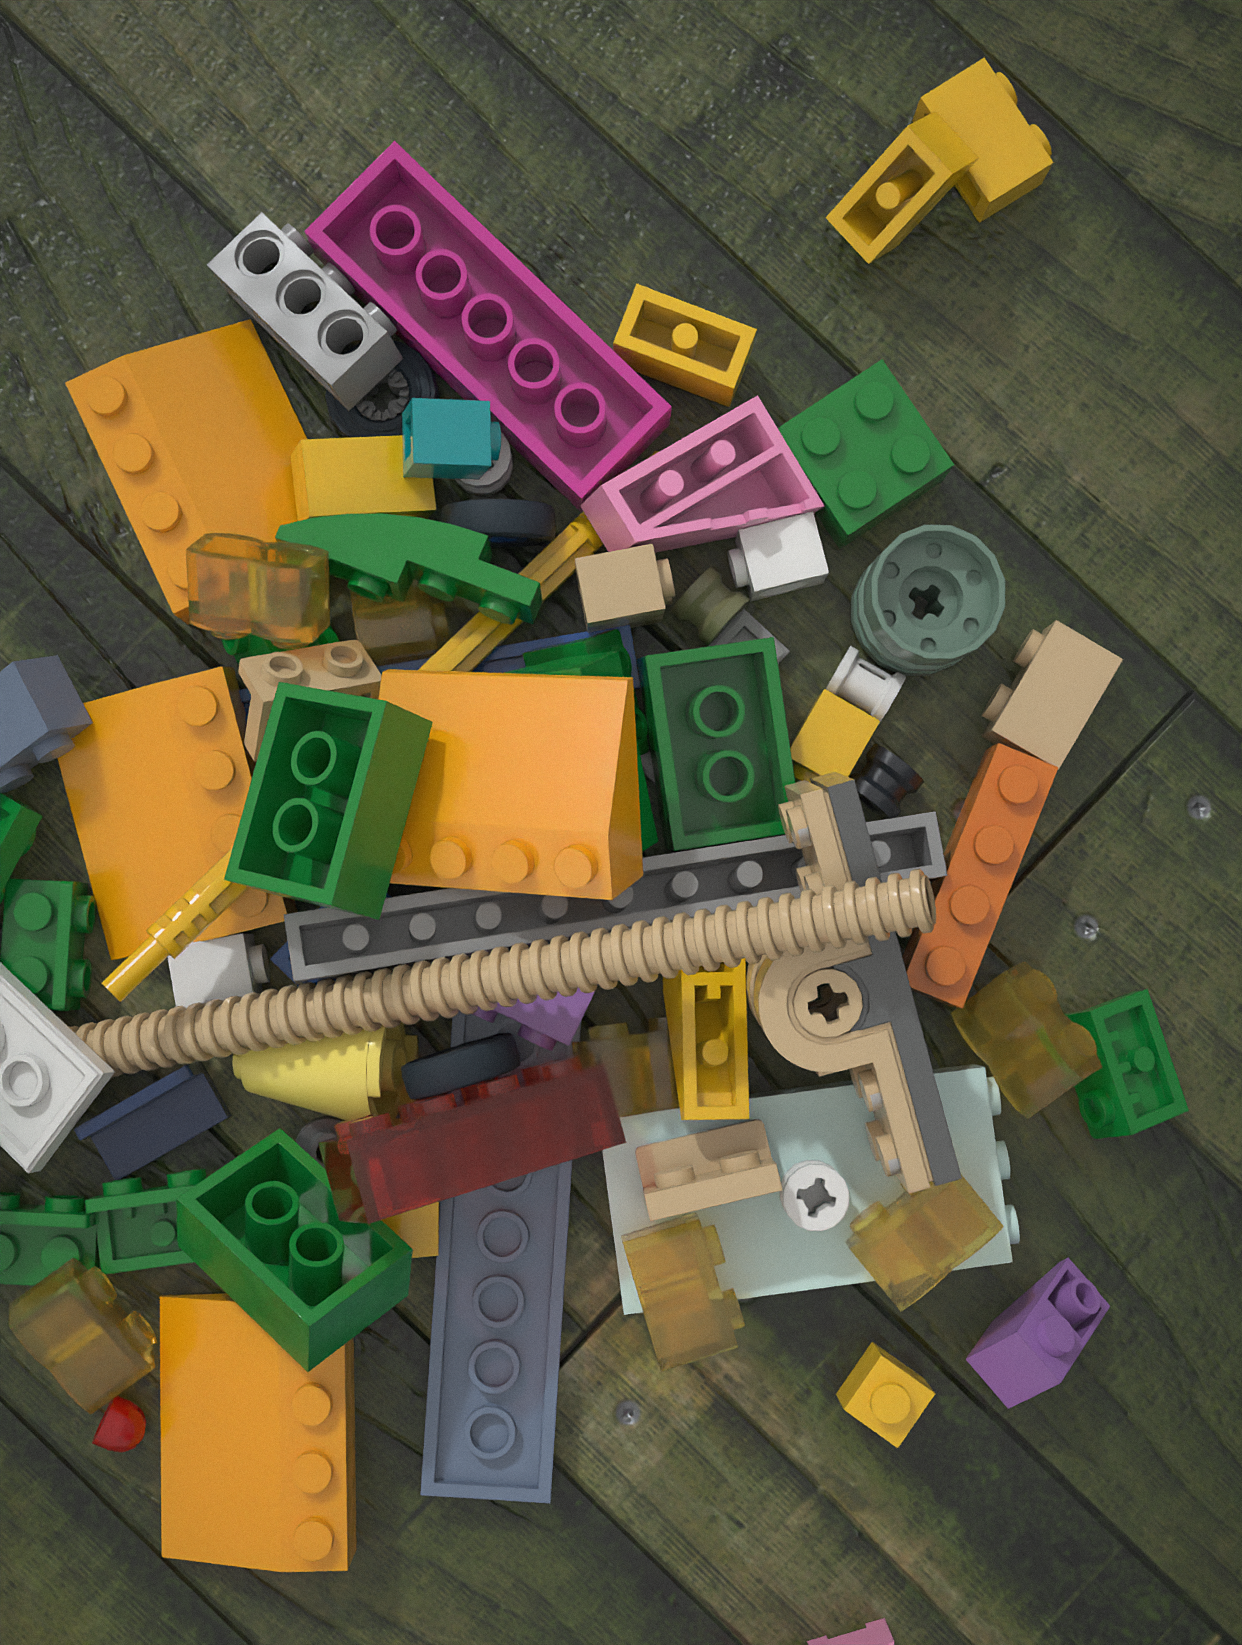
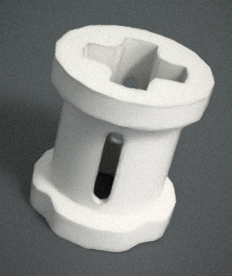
(865, 684)

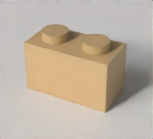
(624, 588)
(1051, 693)

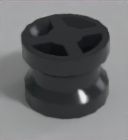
(885, 782)

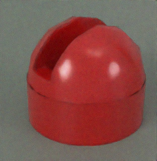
(120, 1426)

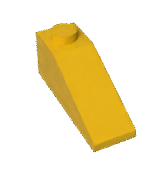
(709, 1042)

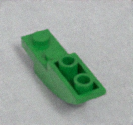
(388, 551)

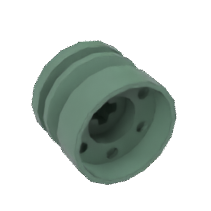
(962, 594)

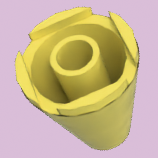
(334, 1075)

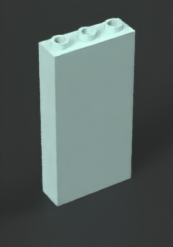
(827, 1124)

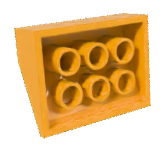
(193, 444)
(522, 783)
(161, 803)
(252, 1444)

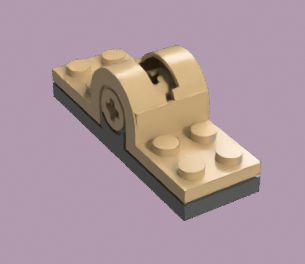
(868, 1006)

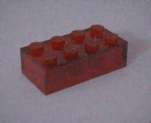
(471, 1143)

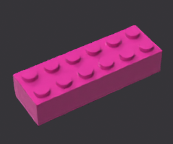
(489, 325)

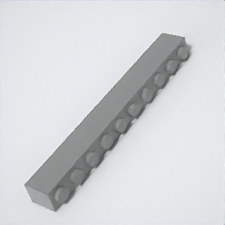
(461, 921)

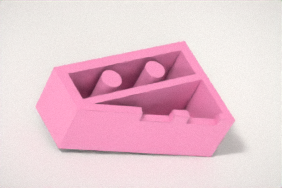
(704, 486)

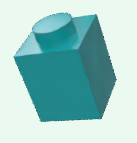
(449, 438)

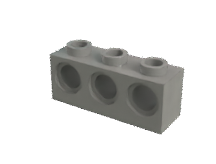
(312, 337)

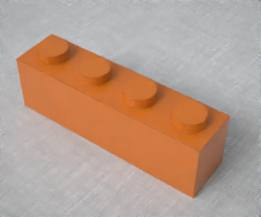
(980, 872)

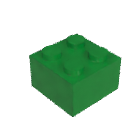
(865, 452)

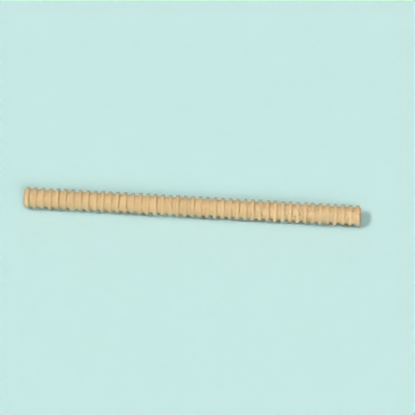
(521, 974)

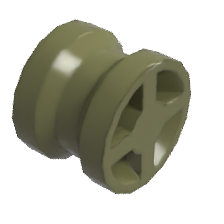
(709, 605)

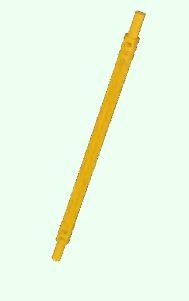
(461, 653)

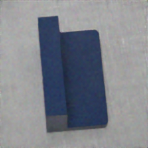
(156, 1120)

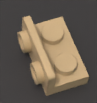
(330, 667)
(707, 1169)

